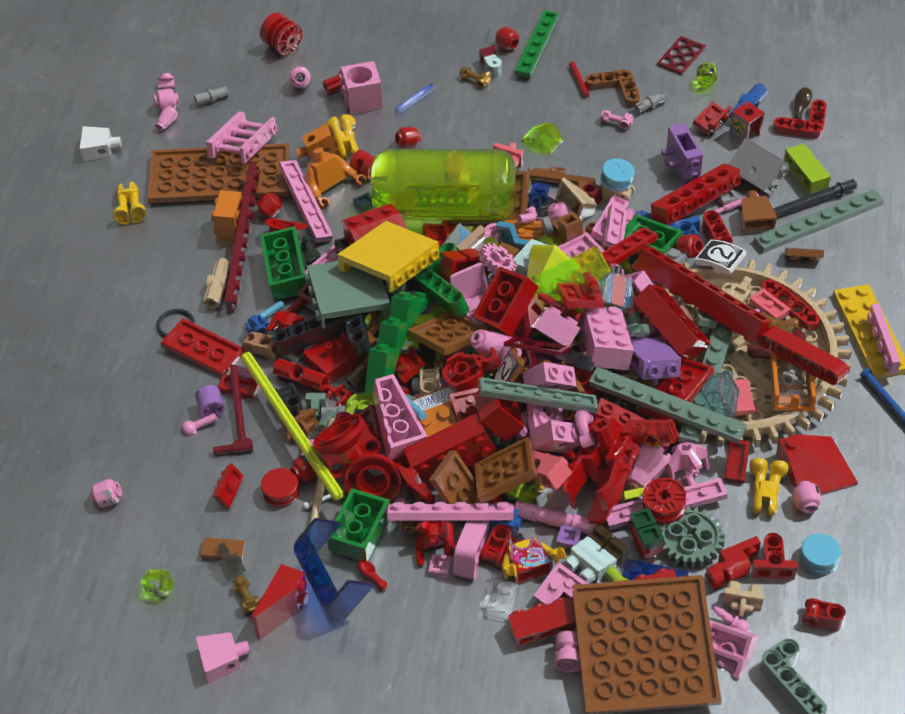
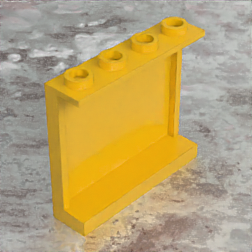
(390, 254)

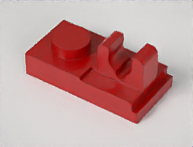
(228, 486)

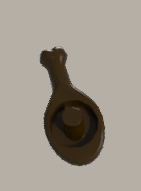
(801, 101)

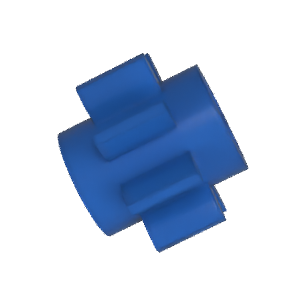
(257, 324)

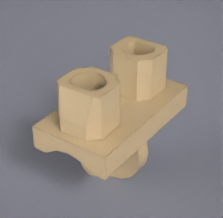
(741, 599)

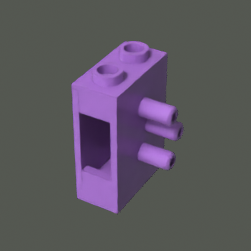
(683, 153)
(654, 359)

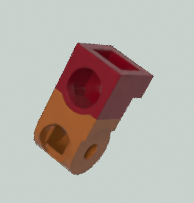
(592, 190)

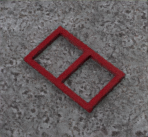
(537, 344)

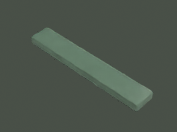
(537, 395)

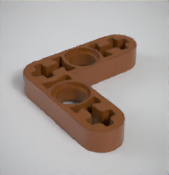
(624, 79)

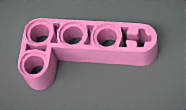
(469, 548)

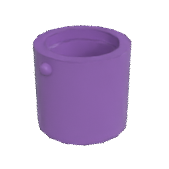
(209, 401)

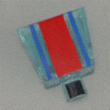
(617, 290)

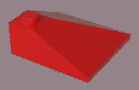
(816, 461)

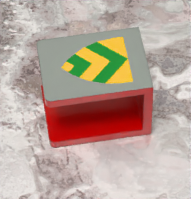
(744, 122)

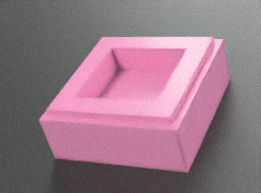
(440, 565)

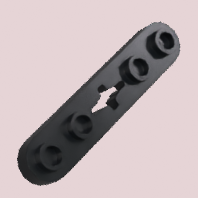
(572, 357)

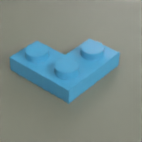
(508, 235)

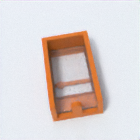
(794, 397)

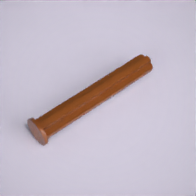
(556, 177)

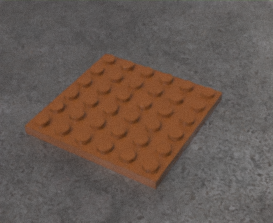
(645, 645)

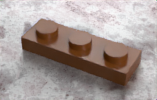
(521, 194)

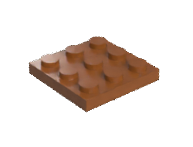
(446, 333)
(505, 470)

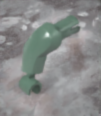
(636, 328)

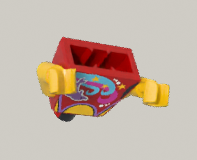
(529, 559)

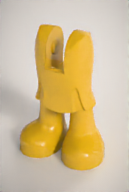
(344, 139)
(767, 490)

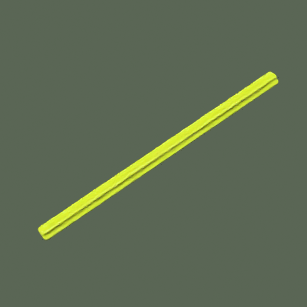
(292, 426)

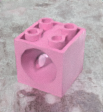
(361, 87)

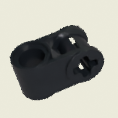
(291, 399)

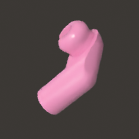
(529, 217)

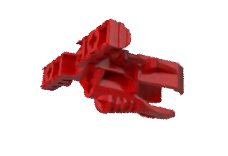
(612, 459)

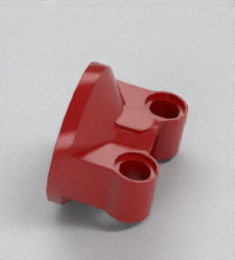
(344, 442)
(384, 485)

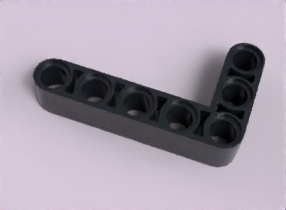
(311, 332)

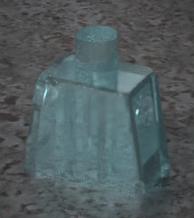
(722, 393)

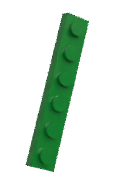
(536, 44)

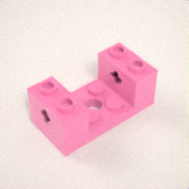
(549, 430)

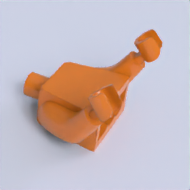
(327, 171)

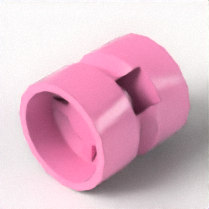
(567, 652)

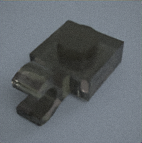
(230, 564)

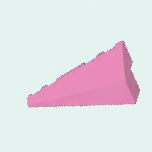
(732, 647)

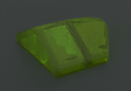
(543, 137)

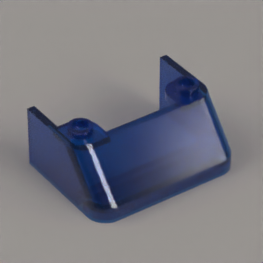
(334, 604)

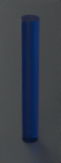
(415, 98)

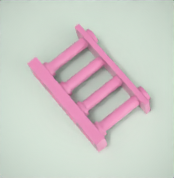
(236, 127)

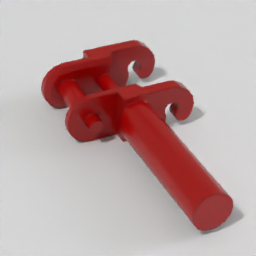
(560, 306)
(335, 392)

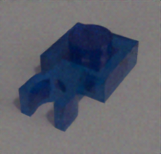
(539, 193)

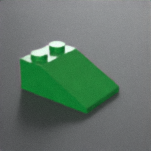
(666, 234)

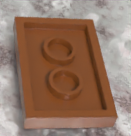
(454, 481)

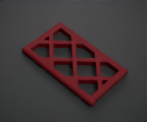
(672, 66)

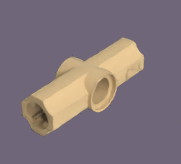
(217, 283)

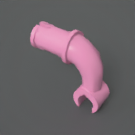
(582, 420)

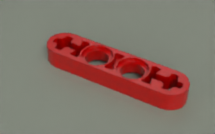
(793, 302)

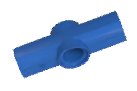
(754, 96)

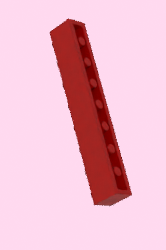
(702, 294)
(555, 617)

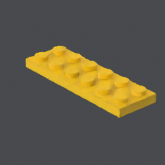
(854, 305)

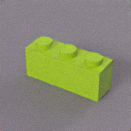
(807, 168)

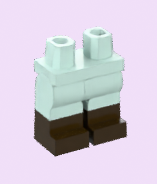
(596, 554)

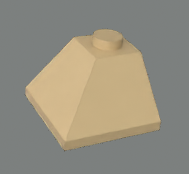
(576, 199)

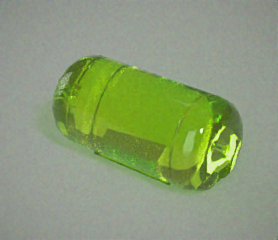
(445, 183)

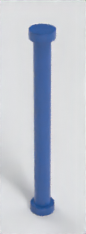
(867, 374)

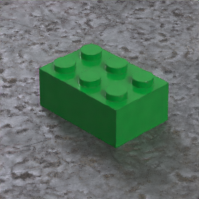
(362, 523)

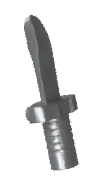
(297, 359)

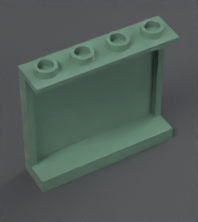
(344, 293)

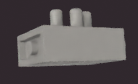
(759, 166)

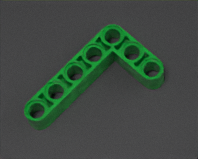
(440, 289)

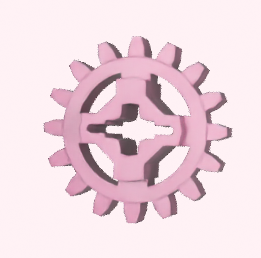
(496, 256)

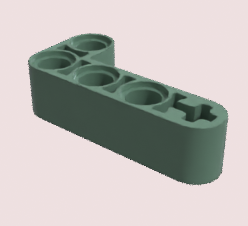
(796, 685)

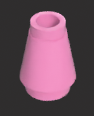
(166, 117)

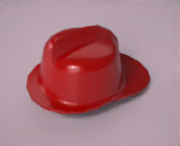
(278, 224)

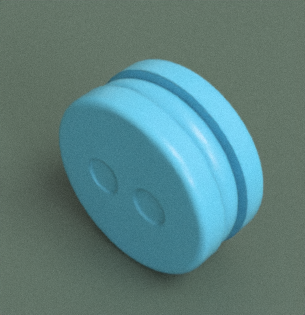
(617, 174)
(820, 554)

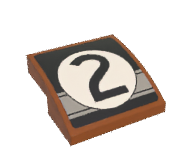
(509, 366)

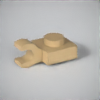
(741, 291)

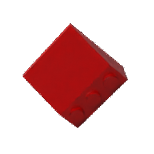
(362, 224)

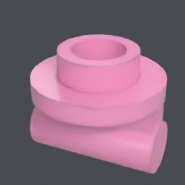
(166, 81)

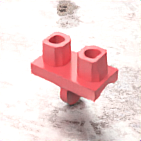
(516, 154)

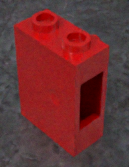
(332, 357)

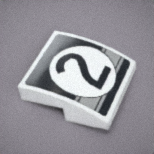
(721, 256)

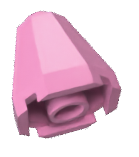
(649, 465)

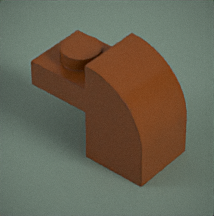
(568, 227)

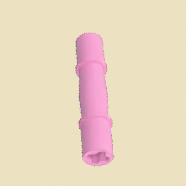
(553, 517)

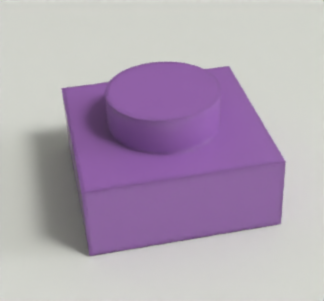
(568, 536)

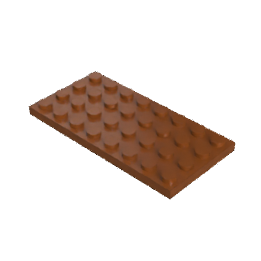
(193, 176)

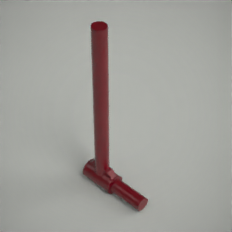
(241, 444)

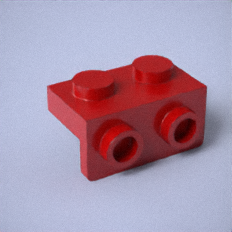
(711, 118)

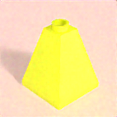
(544, 257)

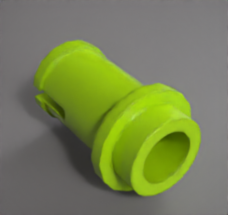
(614, 575)

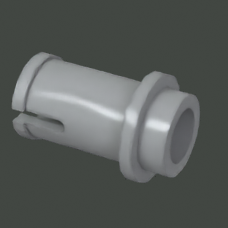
(336, 409)

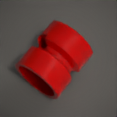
(362, 162)

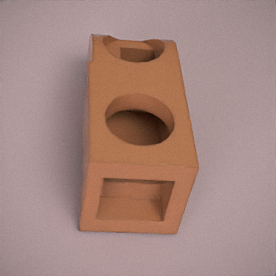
(260, 344)

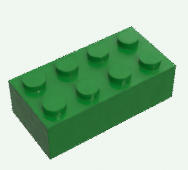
(283, 262)

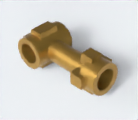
(482, 79)
(249, 603)

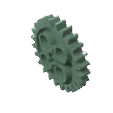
(692, 537)

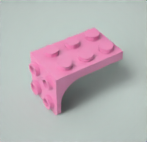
(472, 284)

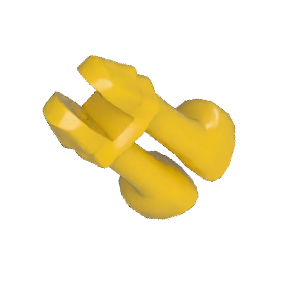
(131, 196)

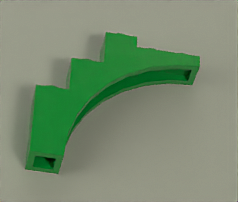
(393, 332)

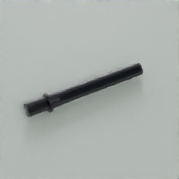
(838, 189)

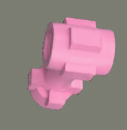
(624, 122)

